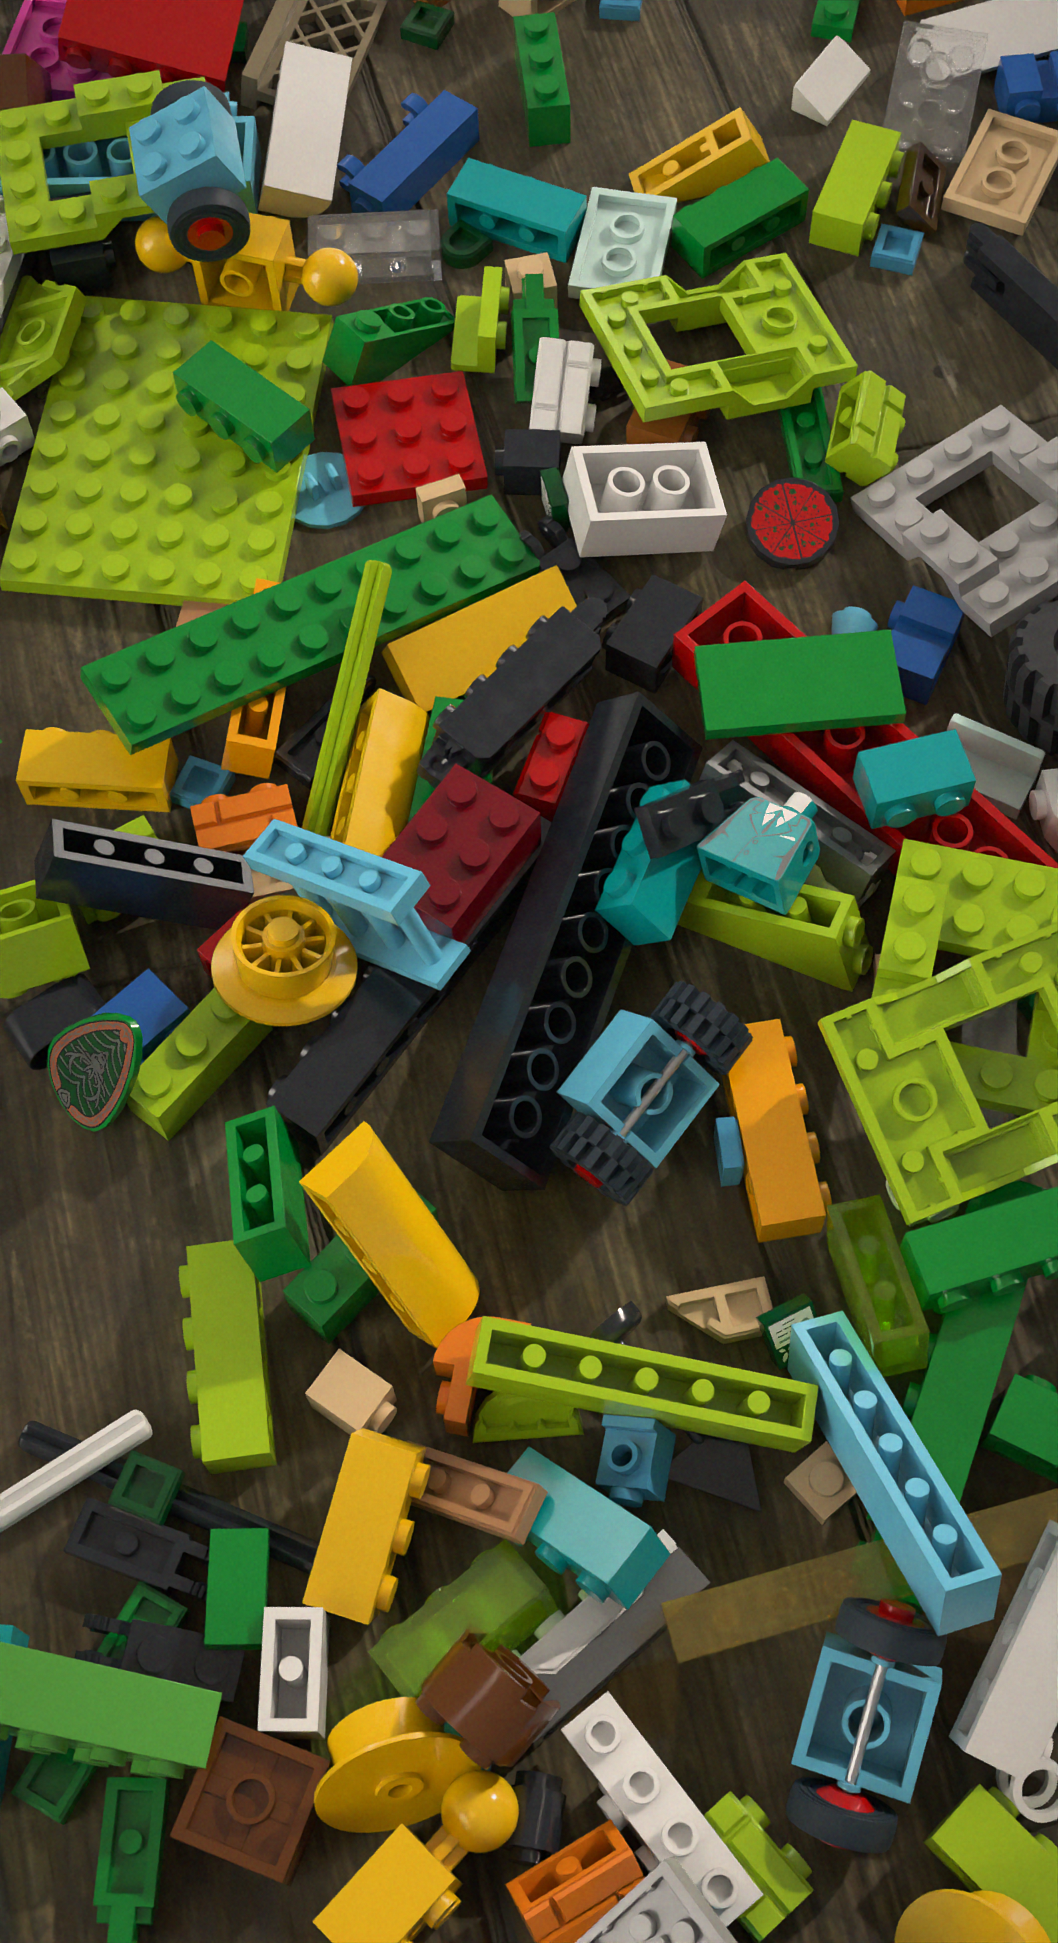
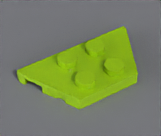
(38, 334)

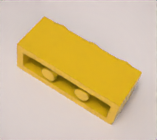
(95, 771)
(367, 1526)

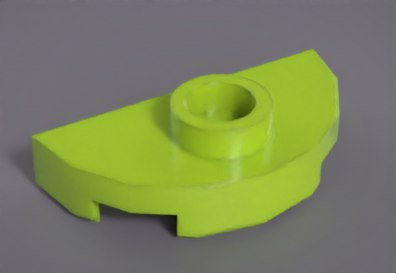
(518, 1417)

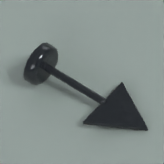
(710, 1462)

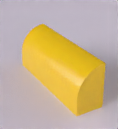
(468, 643)
(380, 773)
(393, 1235)

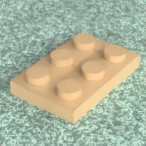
(1003, 172)

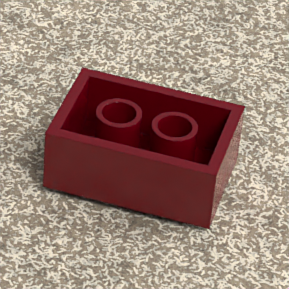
(469, 847)

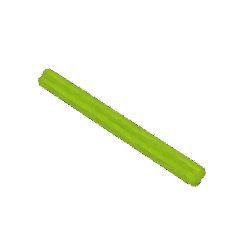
(347, 697)

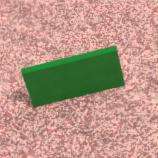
(799, 684)

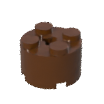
(487, 1700)

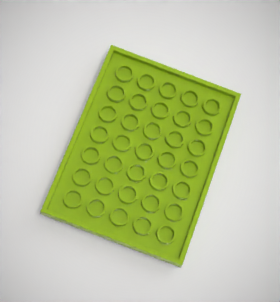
(134, 490)

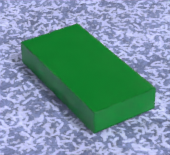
(236, 1588)

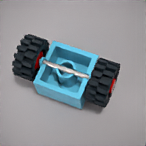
(645, 1088)

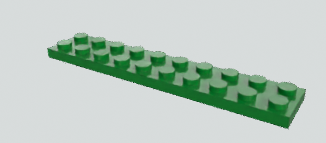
(303, 625)

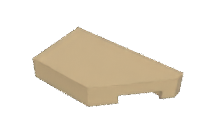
(724, 1310)

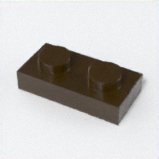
(921, 189)

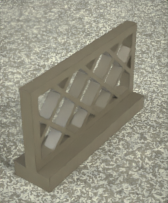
(283, 25)

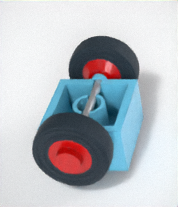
(192, 170)
(866, 1723)

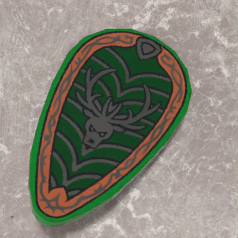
(96, 1067)

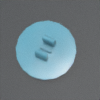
(325, 493)

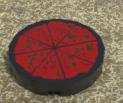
(792, 523)

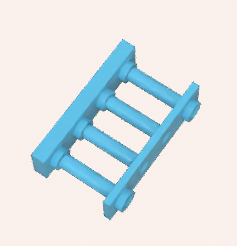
(364, 897)

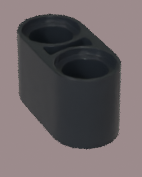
(47, 1014)

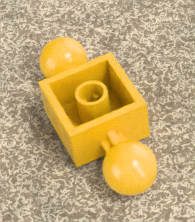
(261, 273)
(412, 1881)

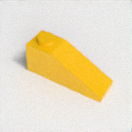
(704, 160)

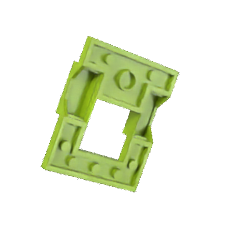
(97, 113)
(770, 313)
(967, 907)
(916, 1093)

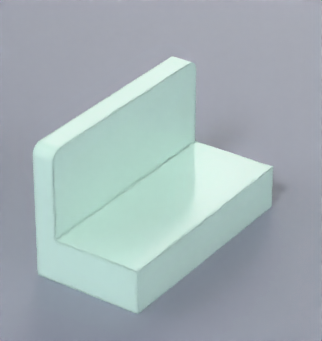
(1001, 764)

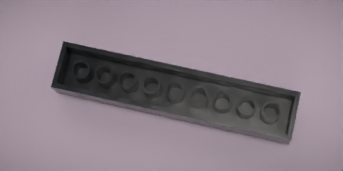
(559, 955)

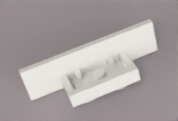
(656, 1808)

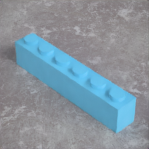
(895, 1476)

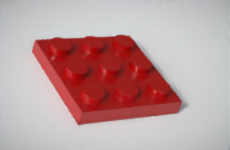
(407, 436)

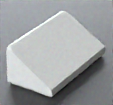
(829, 82)

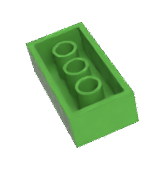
(104, 1713)

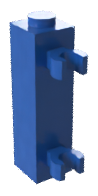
(416, 158)

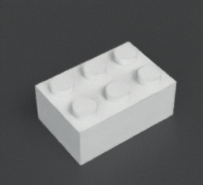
(643, 499)

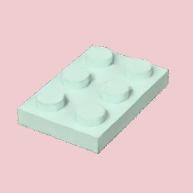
(621, 239)

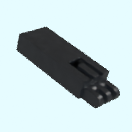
(1014, 289)

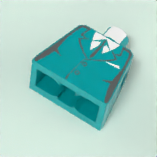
(764, 851)

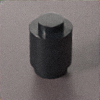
(539, 1818)

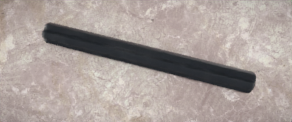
(189, 1503)

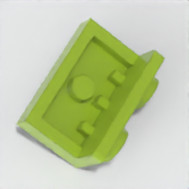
(479, 327)

